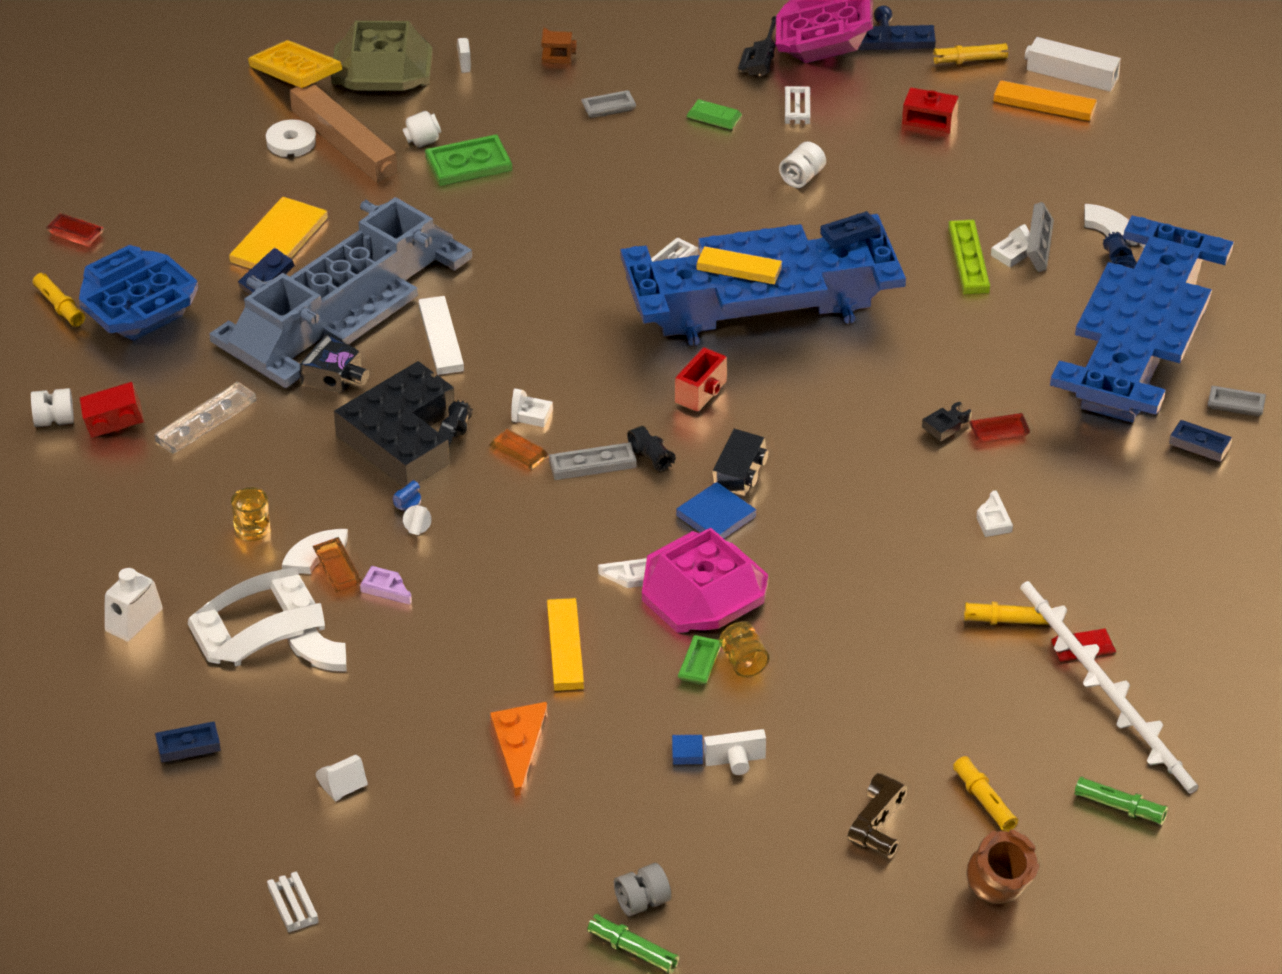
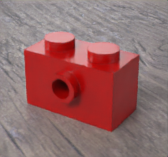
(930, 110)
(701, 379)
(111, 409)

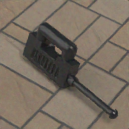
(763, 54)

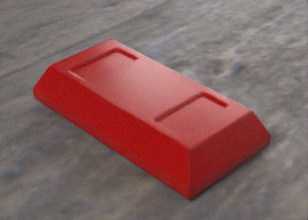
(1100, 637)

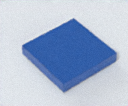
(717, 510)

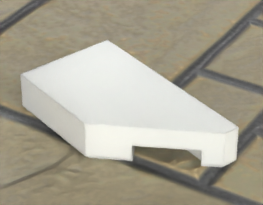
(464, 54)
(994, 517)
(625, 573)

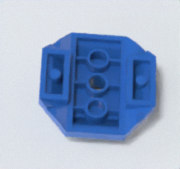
(136, 291)

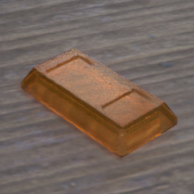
(519, 449)
(337, 564)

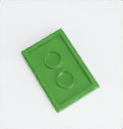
(468, 160)

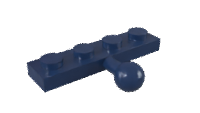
(896, 37)

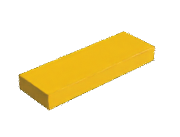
(739, 265)

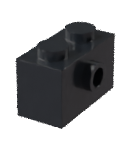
(740, 461)

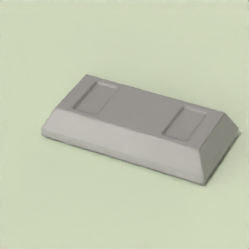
(609, 104)
(1236, 401)

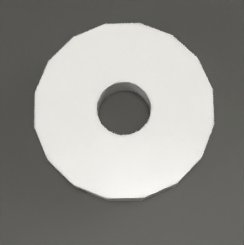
(279, 134)

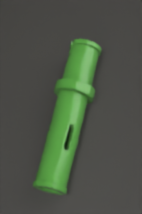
(1117, 799)
(622, 938)

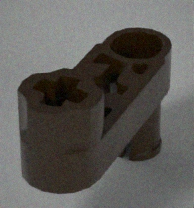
(886, 797)

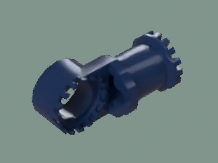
(1118, 251)

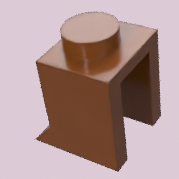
(557, 47)

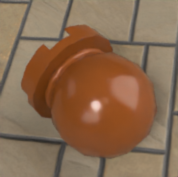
(1002, 867)

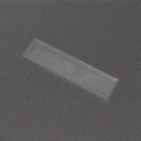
(205, 417)

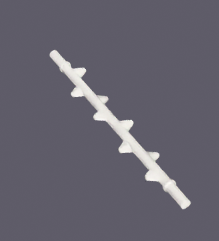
(1116, 691)

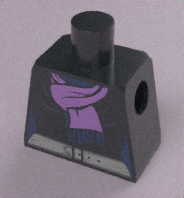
(332, 366)

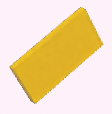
(294, 64)
(283, 227)

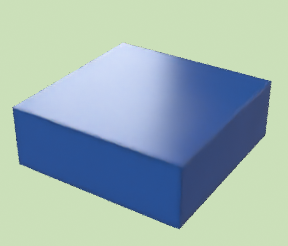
(687, 749)

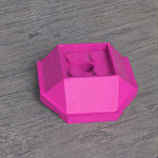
(822, 27)
(702, 582)

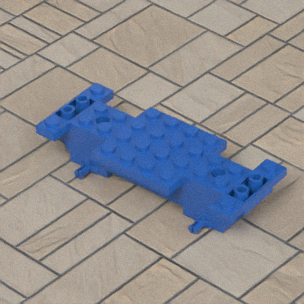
(810, 276)
(1141, 319)

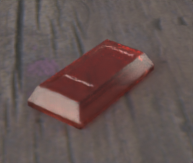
(74, 229)
(999, 427)

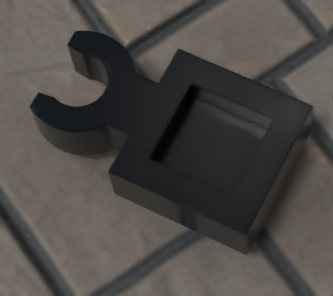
(946, 423)

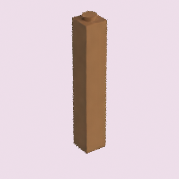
(344, 132)

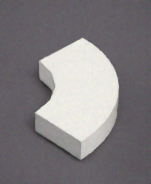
(1105, 220)
(303, 553)
(319, 651)

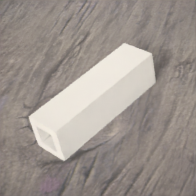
(1073, 64)

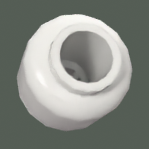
(422, 129)

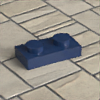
(850, 229)
(267, 268)
(1200, 440)
(187, 741)

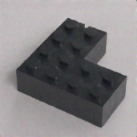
(394, 424)

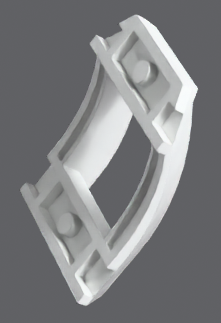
(298, 614)

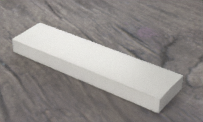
(441, 335)

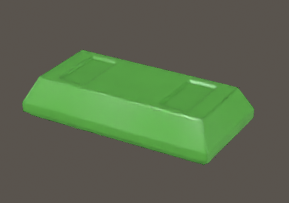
(714, 114)
(699, 660)

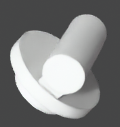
(417, 519)

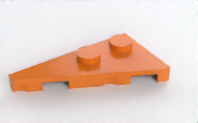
(517, 739)

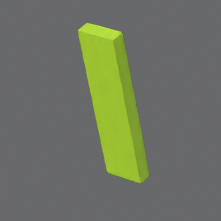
(969, 257)

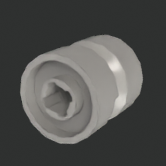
(645, 888)

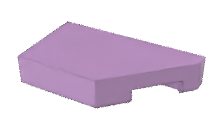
(385, 585)

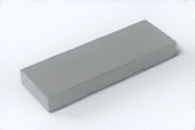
(1040, 236)
(592, 461)

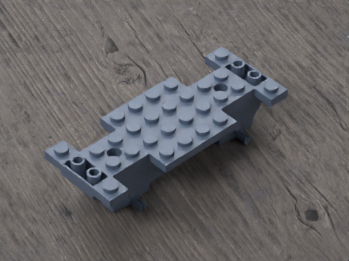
(339, 291)

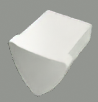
(1013, 248)
(529, 409)
(342, 777)

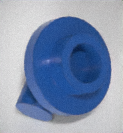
(407, 496)

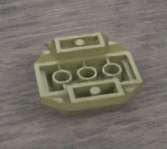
(383, 57)

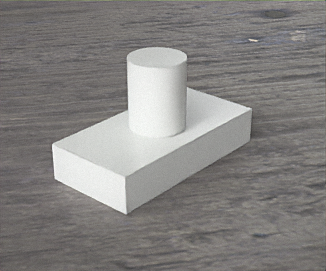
(735, 749)

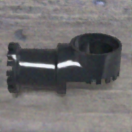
(456, 422)
(651, 447)

